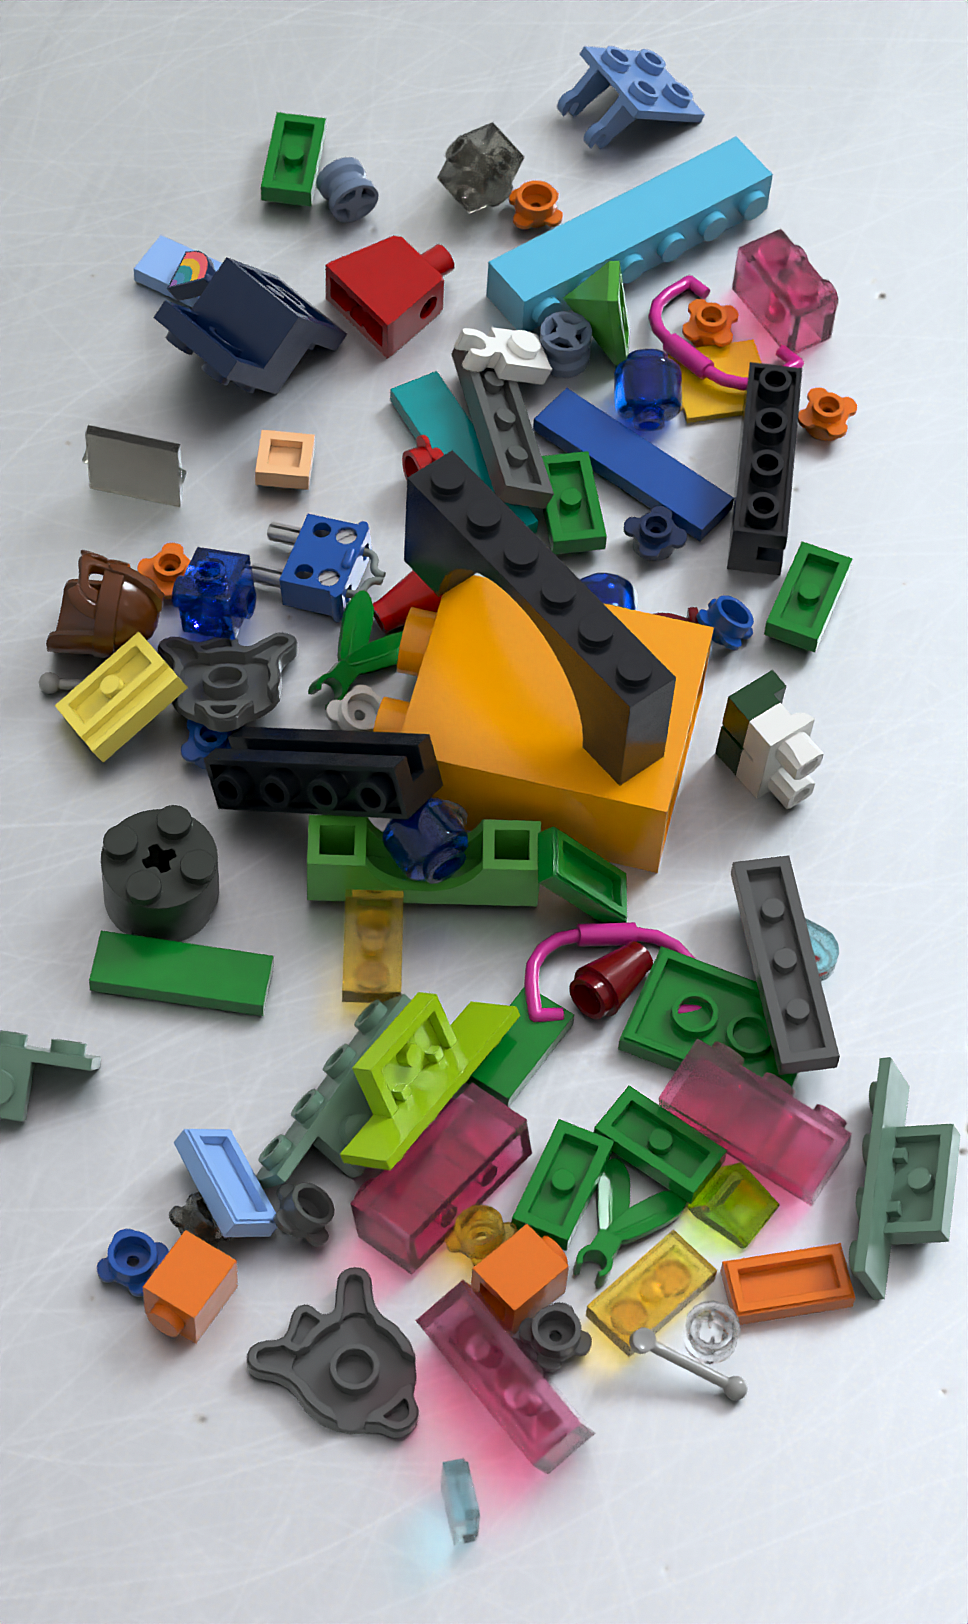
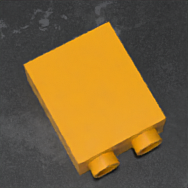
(513, 729)

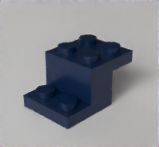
(248, 328)

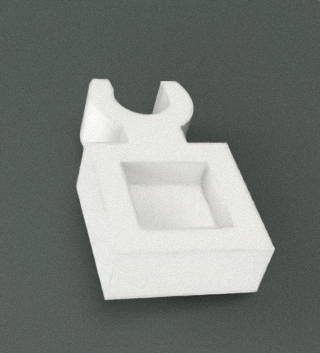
(511, 353)

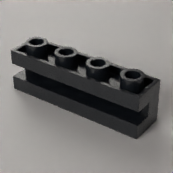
(765, 469)
(324, 772)

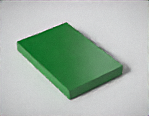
(728, 1015)

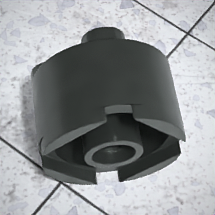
(160, 874)

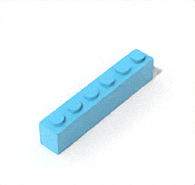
(636, 228)

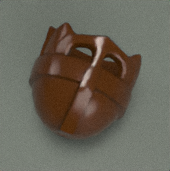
(106, 613)

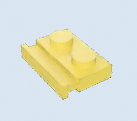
(120, 697)

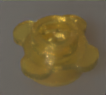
(478, 1222)

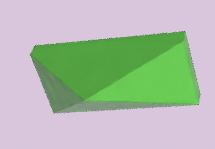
(604, 305)

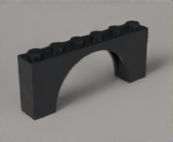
(619, 685)

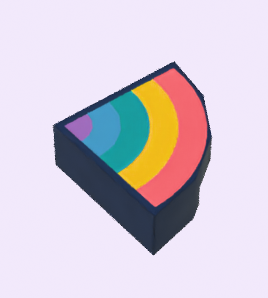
(191, 276)

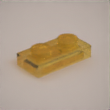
(372, 945)
(651, 1291)

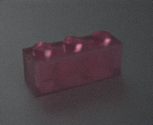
(757, 1119)
(445, 1171)
(505, 1377)

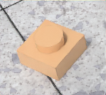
(285, 459)

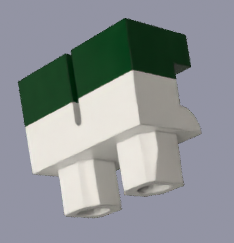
(768, 744)

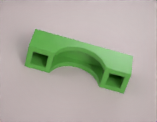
(352, 856)

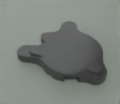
(228, 680)
(346, 1365)

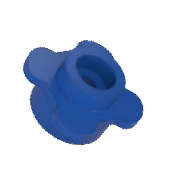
(730, 621)
(197, 748)
(128, 1245)

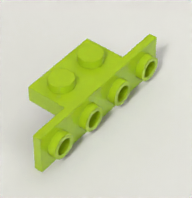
(417, 1071)

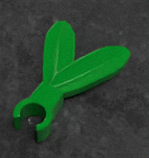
(355, 652)
(623, 1224)

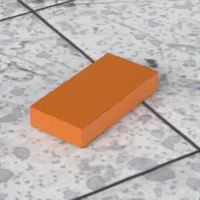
(788, 1283)

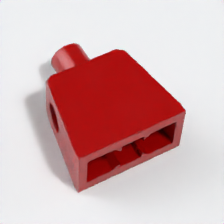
(389, 290)

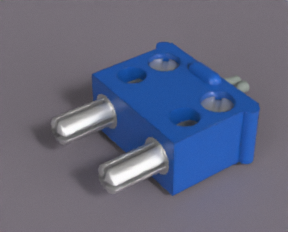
(323, 564)

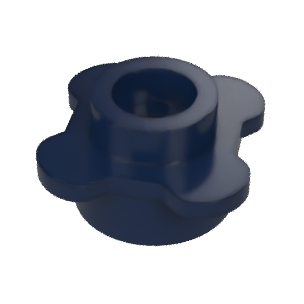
(655, 545)

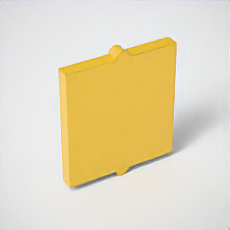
(709, 400)

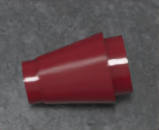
(610, 980)

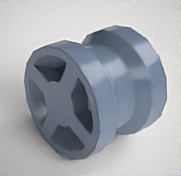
(347, 189)
(573, 336)

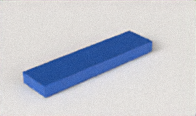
(633, 463)

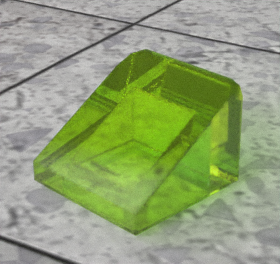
(734, 1204)

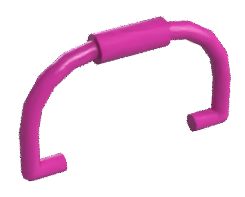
(686, 353)
(589, 935)

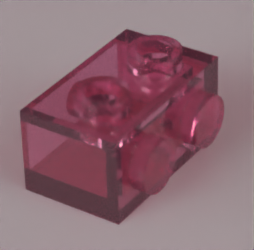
(785, 291)

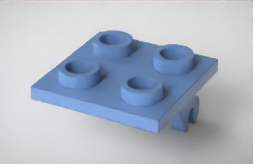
(643, 89)

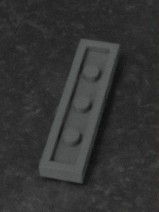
(505, 436)
(784, 965)

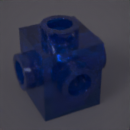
(215, 593)

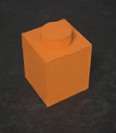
(522, 1276)
(189, 1288)

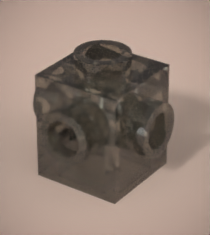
(480, 168)

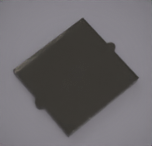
(134, 466)

